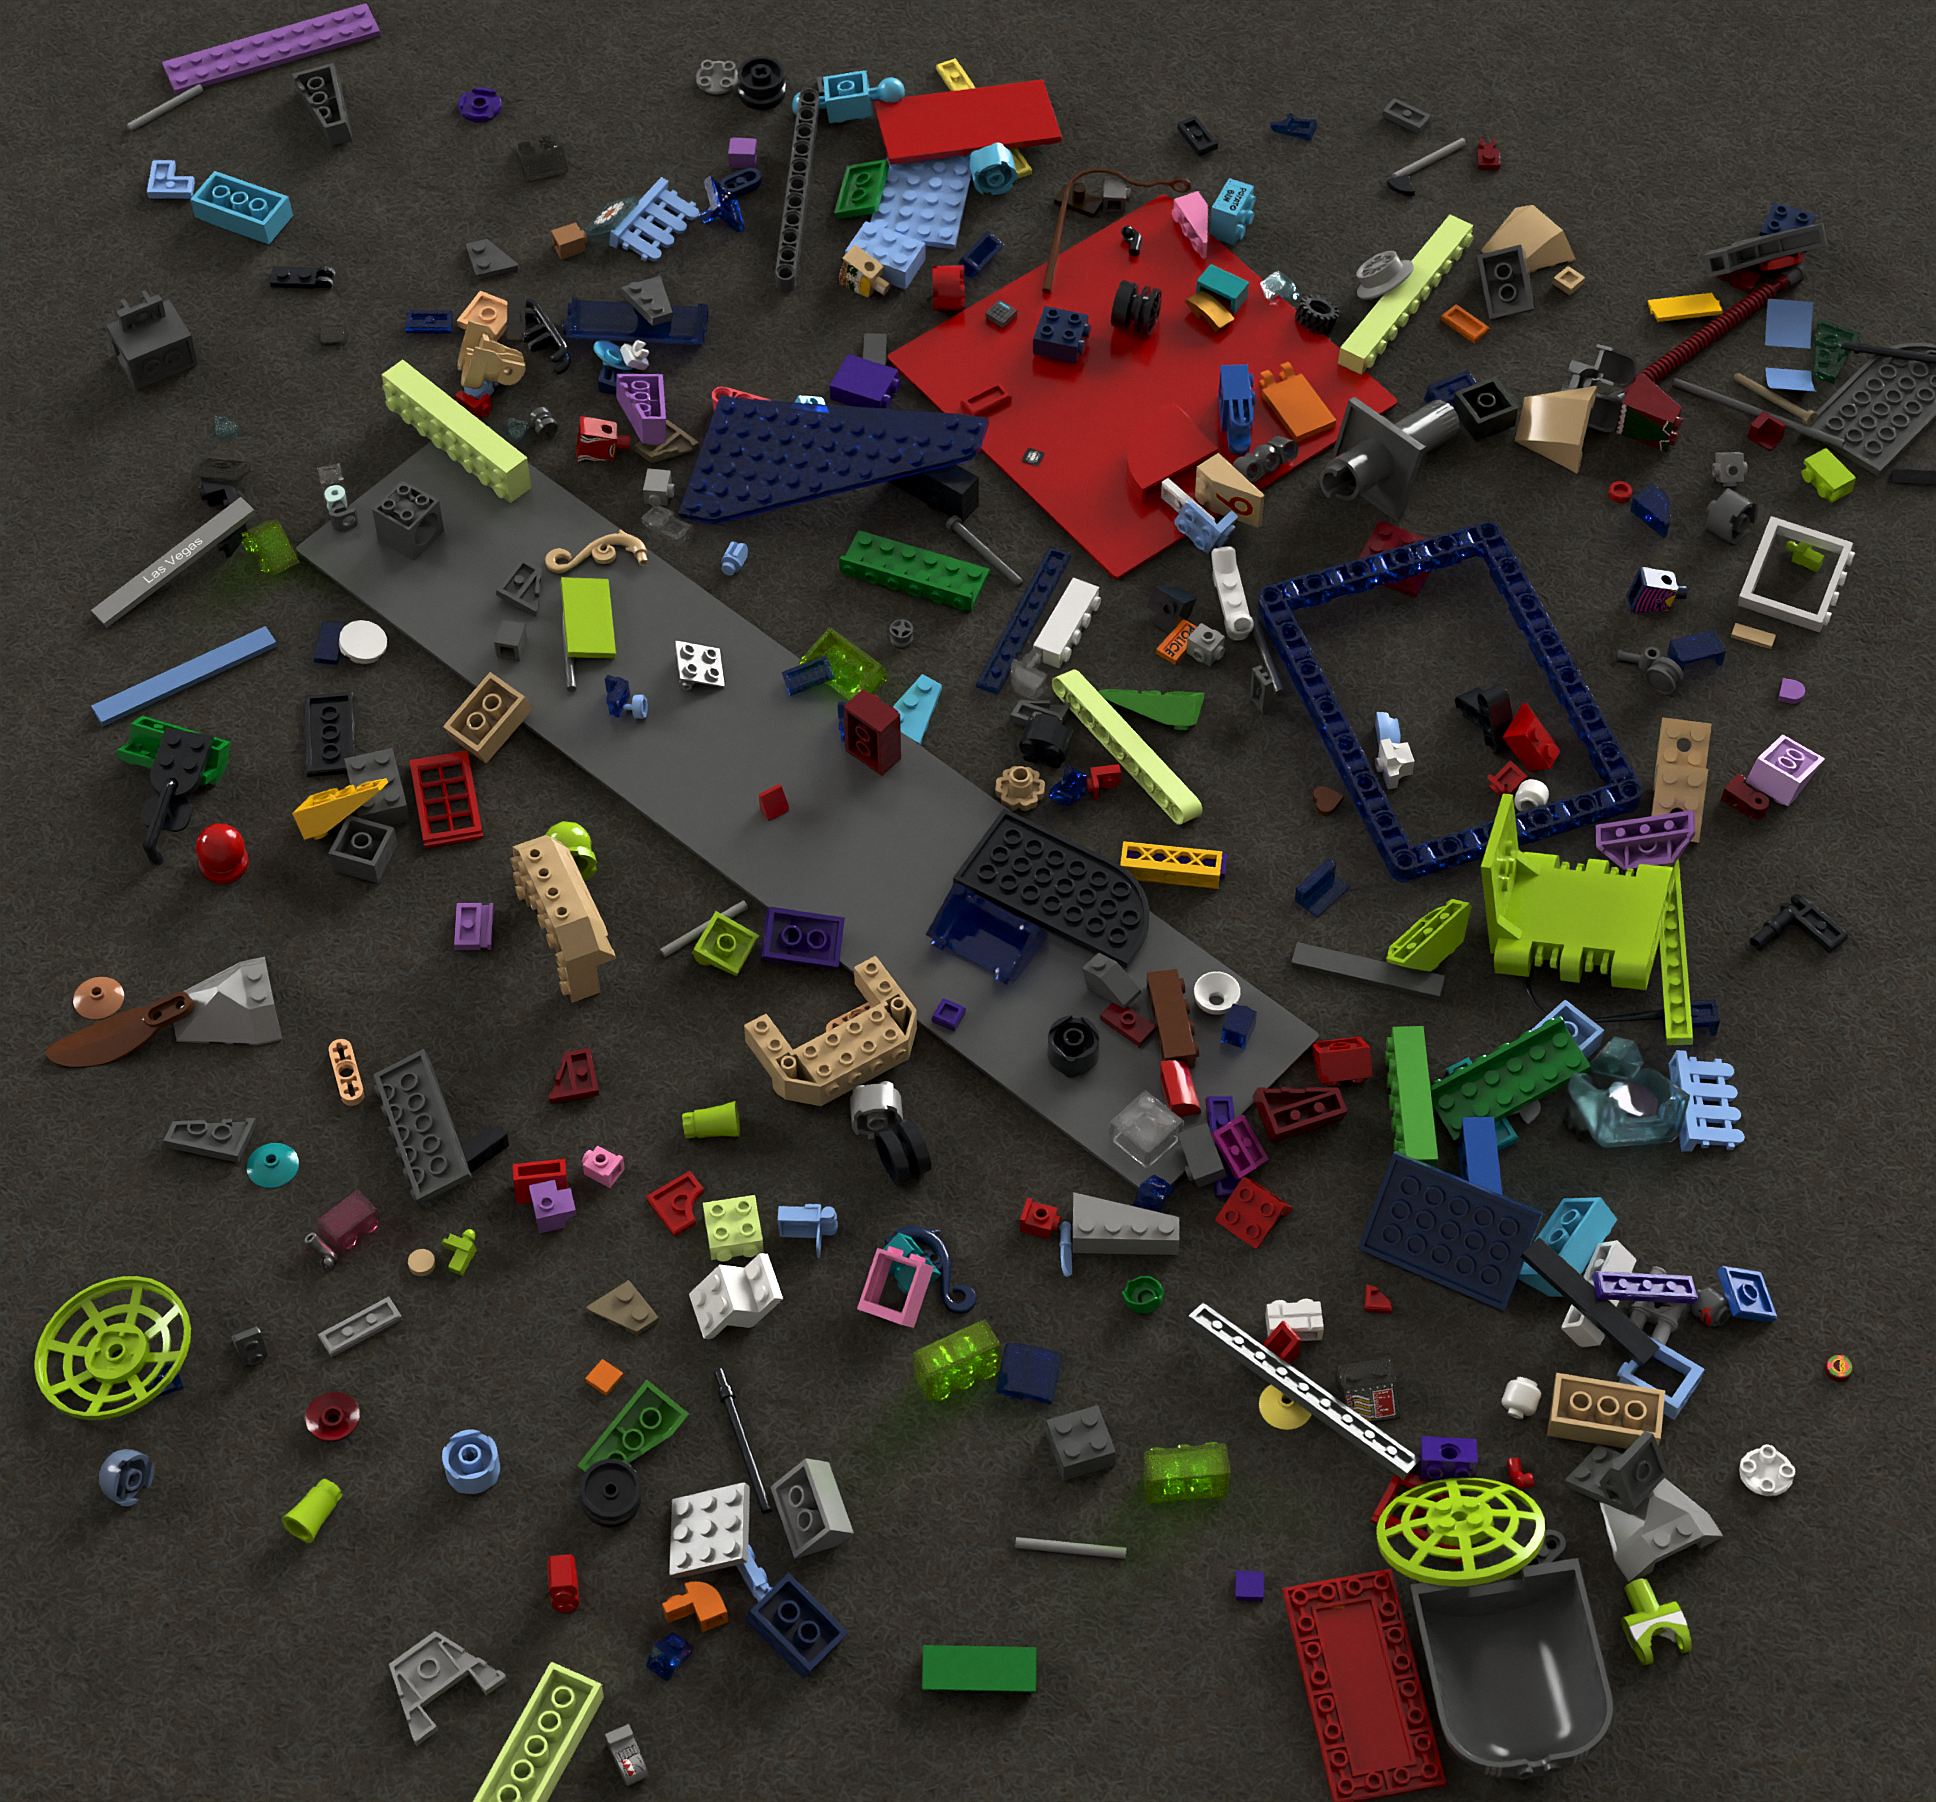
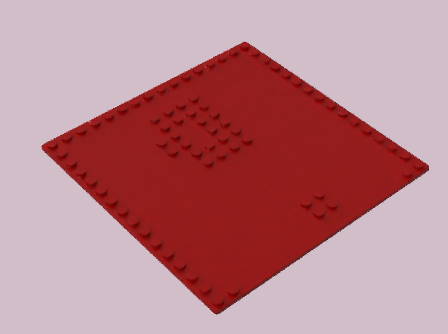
(1091, 407)

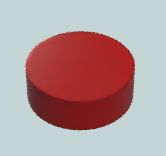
(1620, 491)

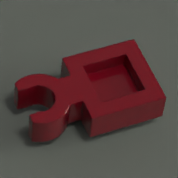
(1487, 156)
(1741, 279)

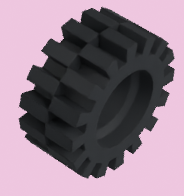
(1317, 314)

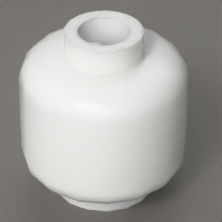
(1530, 795)
(1521, 1397)

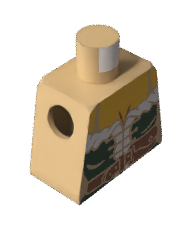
(862, 273)

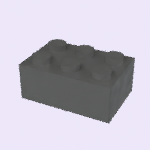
(389, 804)

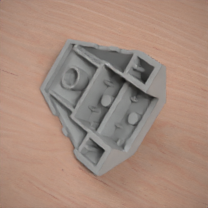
(232, 1007)
(1656, 1529)

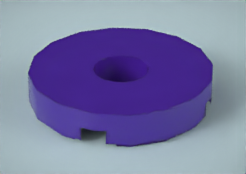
(483, 113)

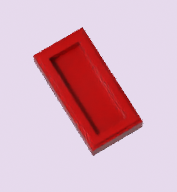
(986, 400)

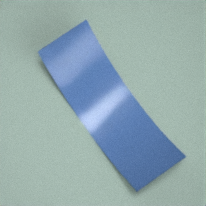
(1789, 326)

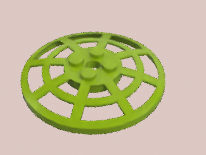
(109, 1341)
(1445, 1528)

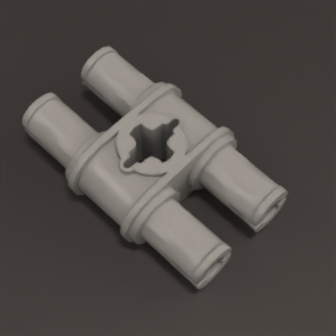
(1664, 1318)

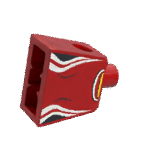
(599, 440)

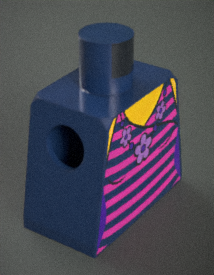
(1654, 591)

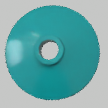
(272, 1174)

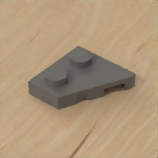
(522, 586)
(1028, 708)

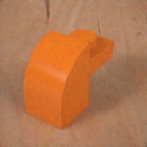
(699, 1600)

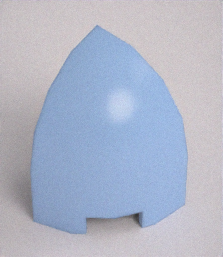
(1387, 728)

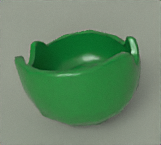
(1150, 1291)

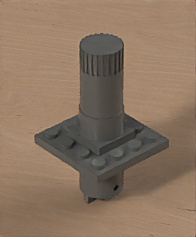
(1384, 457)

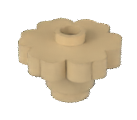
(1020, 788)

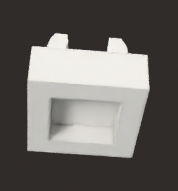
(635, 356)

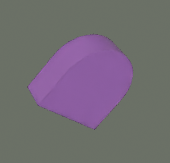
(1791, 691)

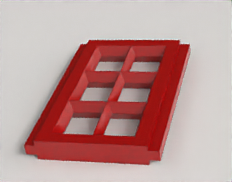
(1411, 1482)

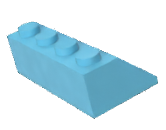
(1574, 1235)

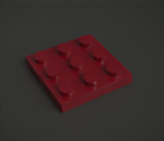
(1389, 537)

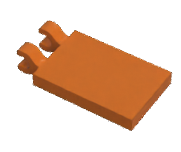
(1296, 404)

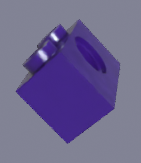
(1447, 1458)

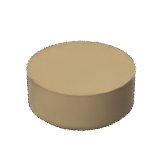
(421, 1262)

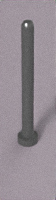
(954, 523)

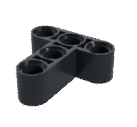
(1490, 712)

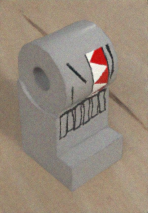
(626, 1755)

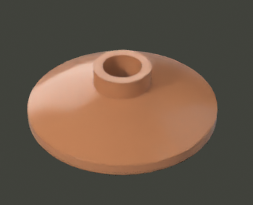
(100, 1005)

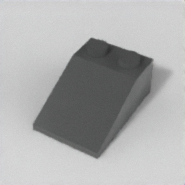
(1506, 282)

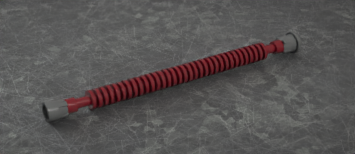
(1717, 328)

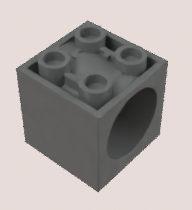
(408, 520)

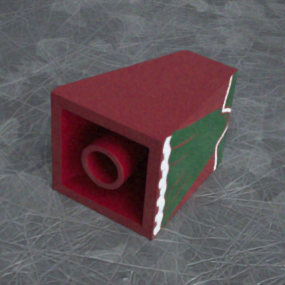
(1649, 415)

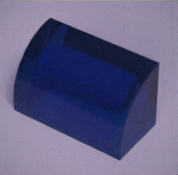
(980, 254)

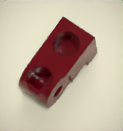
(1745, 799)

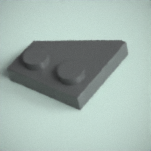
(489, 259)

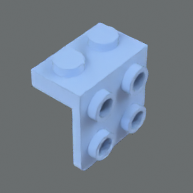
(1203, 529)

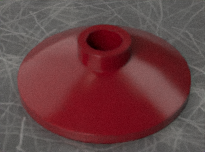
(330, 1406)

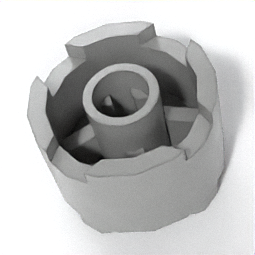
(875, 1108)

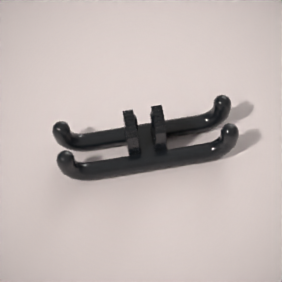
(545, 335)

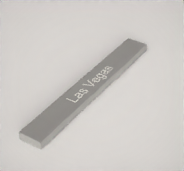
(173, 562)

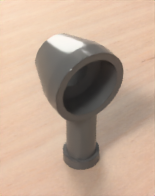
(1644, 660)

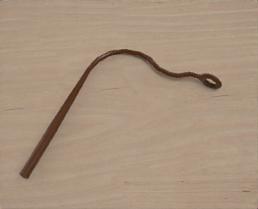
(1055, 247)

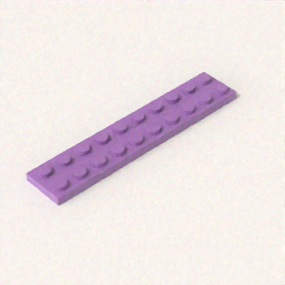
(271, 48)

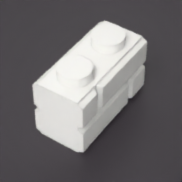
(1301, 1317)

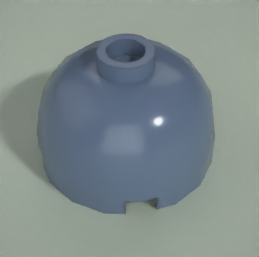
(124, 1471)

